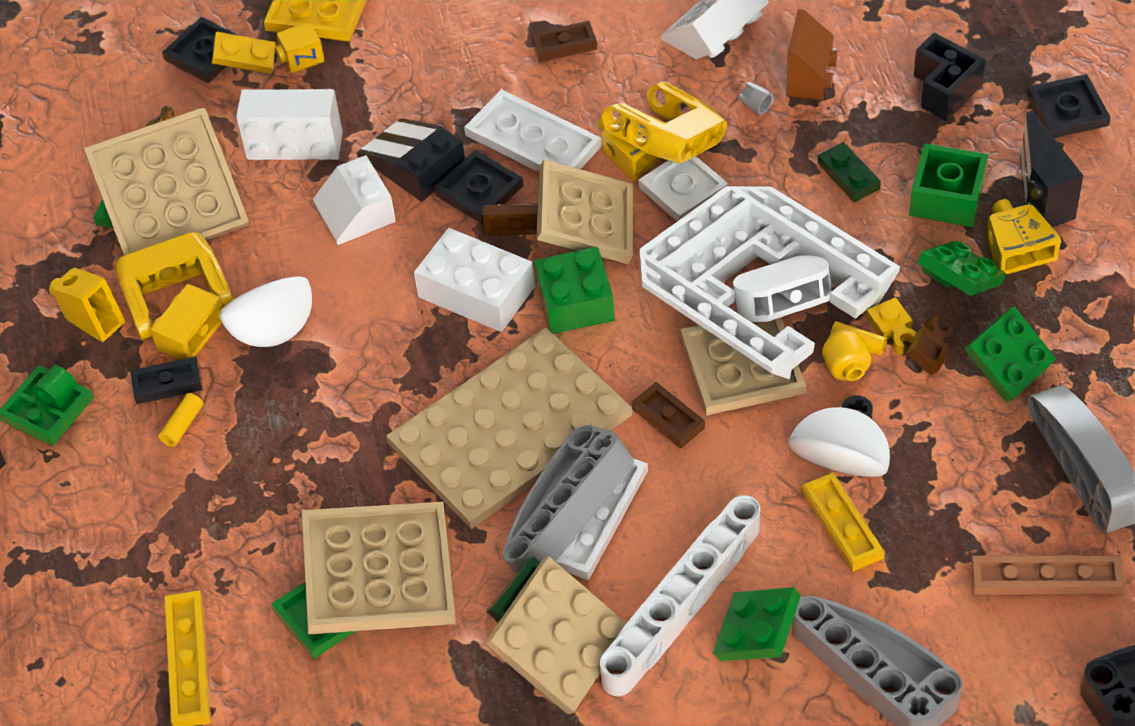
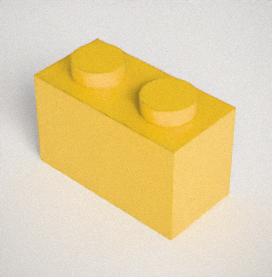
(187, 323)

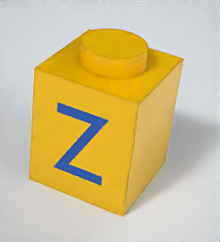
(299, 47)

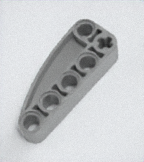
(1087, 457)
(567, 494)
(892, 661)

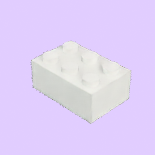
(290, 124)
(474, 279)

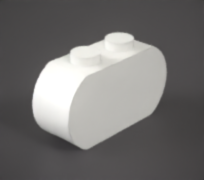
(782, 288)

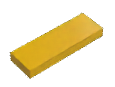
(842, 522)

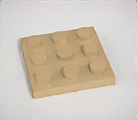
(585, 211)
(731, 379)
(556, 635)

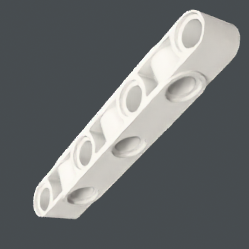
(680, 595)

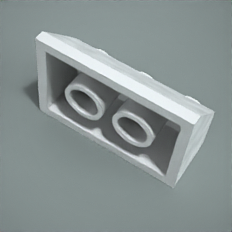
(711, 24)

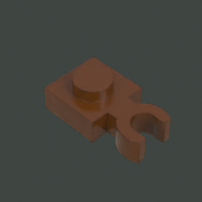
(928, 346)

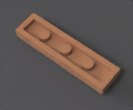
(1047, 575)

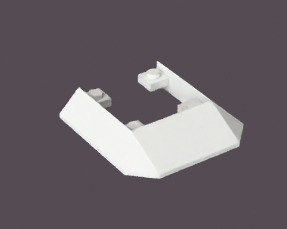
(731, 230)

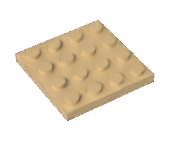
(166, 182)
(377, 568)

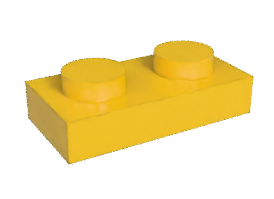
(243, 52)

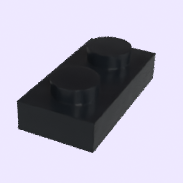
(166, 380)

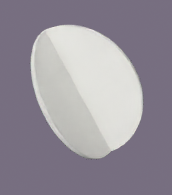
(269, 312)
(842, 442)

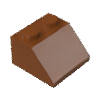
(810, 58)

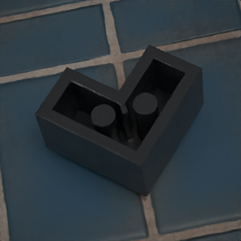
(948, 75)

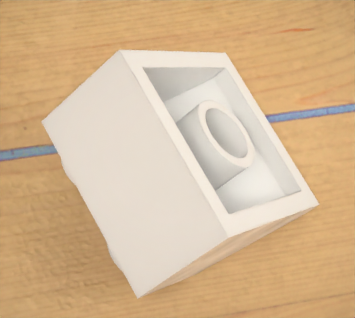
(354, 201)

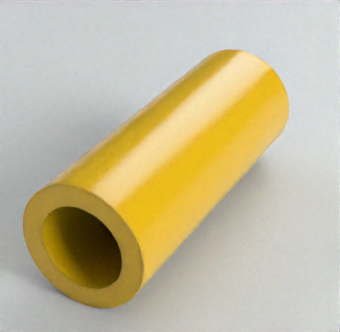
(875, 343)
(181, 420)

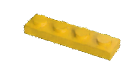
(187, 659)

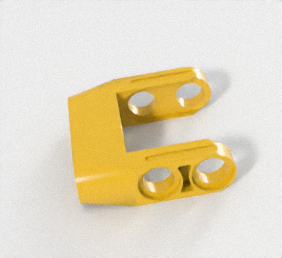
(679, 138)
(164, 266)

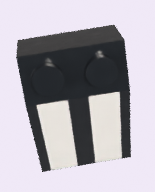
(414, 155)
(1048, 174)

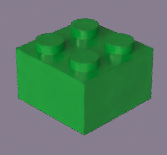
(948, 185)
(574, 290)

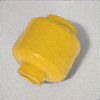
(846, 355)

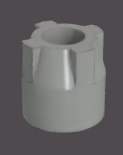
(756, 98)

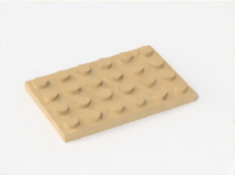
(505, 426)

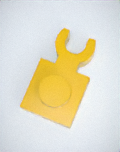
(893, 322)

